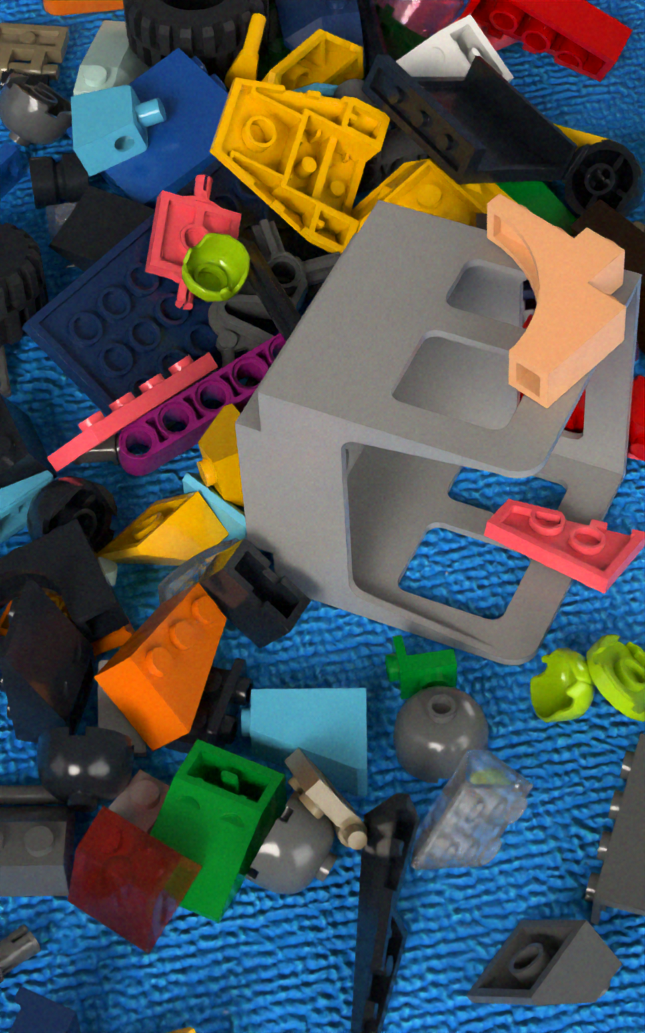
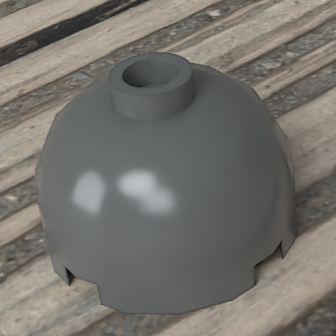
(33, 112)
(437, 731)
(294, 851)

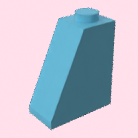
(321, 722)

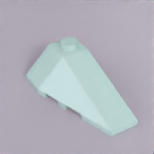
(108, 60)

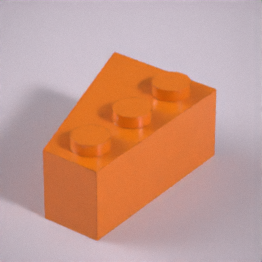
(165, 666)

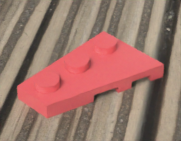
(572, 548)

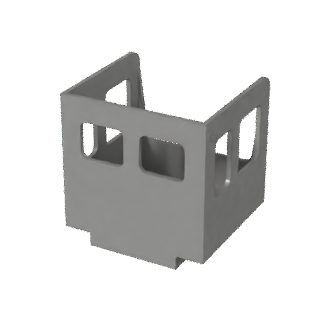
(386, 401)

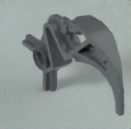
(223, 316)

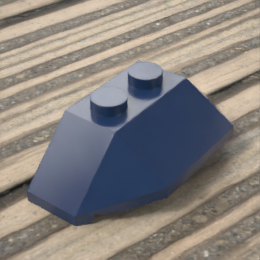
(304, 17)

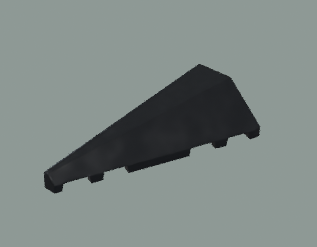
(379, 926)

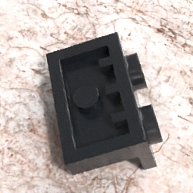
(218, 707)

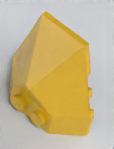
(300, 154)

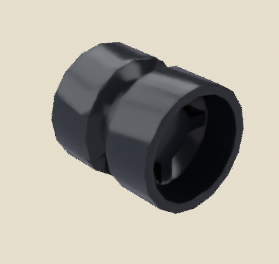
(57, 180)

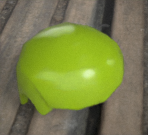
(216, 267)
(563, 688)

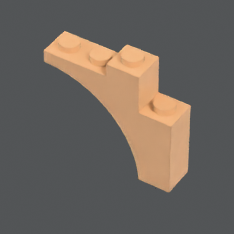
(573, 285)

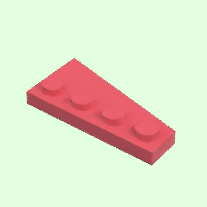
(128, 408)

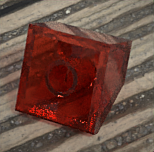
(129, 878)

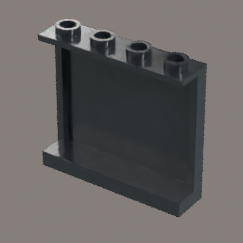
(471, 124)

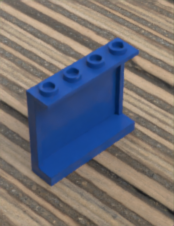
(182, 143)

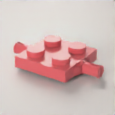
(181, 225)

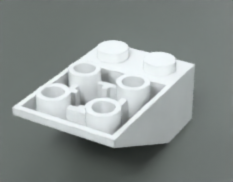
(452, 53)

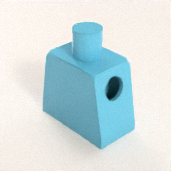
(111, 126)

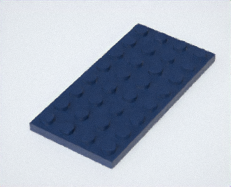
(123, 323)

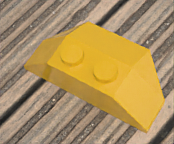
(318, 60)

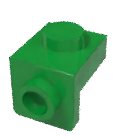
(419, 670)

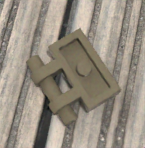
(33, 43)
(323, 798)

